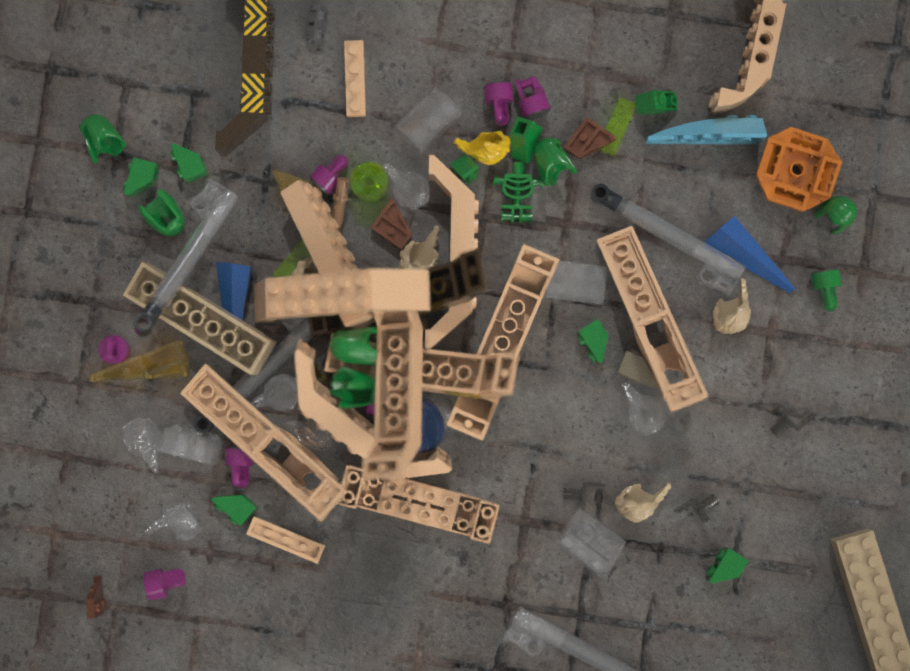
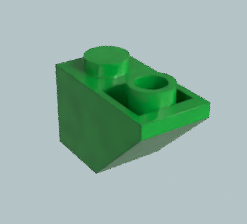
(656, 102)
(524, 139)
(190, 163)
(465, 169)
(141, 177)
(595, 339)
(237, 506)
(727, 567)

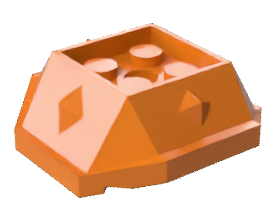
(817, 166)

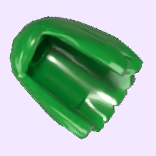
(101, 137)
(551, 160)
(840, 211)
(164, 215)
(354, 346)
(353, 388)

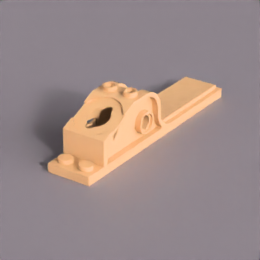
(645, 306)
(254, 431)

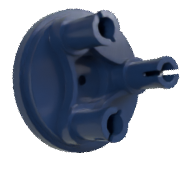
(431, 426)

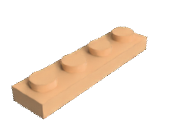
(355, 78)
(285, 539)

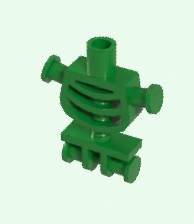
(519, 179)

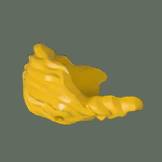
(487, 147)

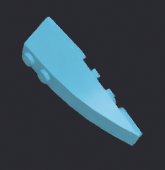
(714, 131)

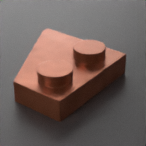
(588, 139)
(392, 226)
(94, 601)

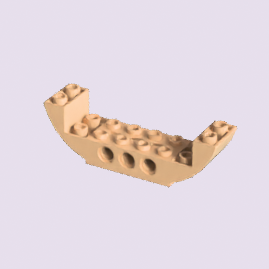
(758, 56)
(421, 504)

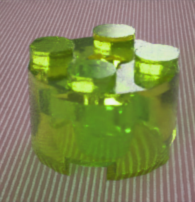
(364, 172)

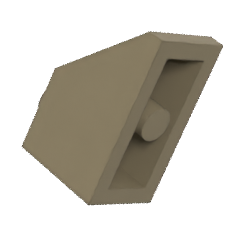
(635, 368)

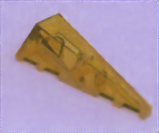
(159, 363)

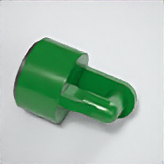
(826, 281)

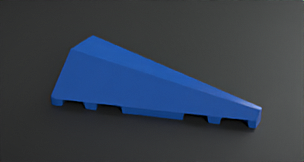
(739, 244)
(234, 287)

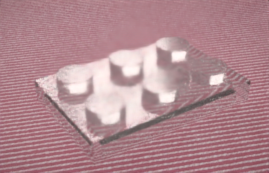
(578, 283)

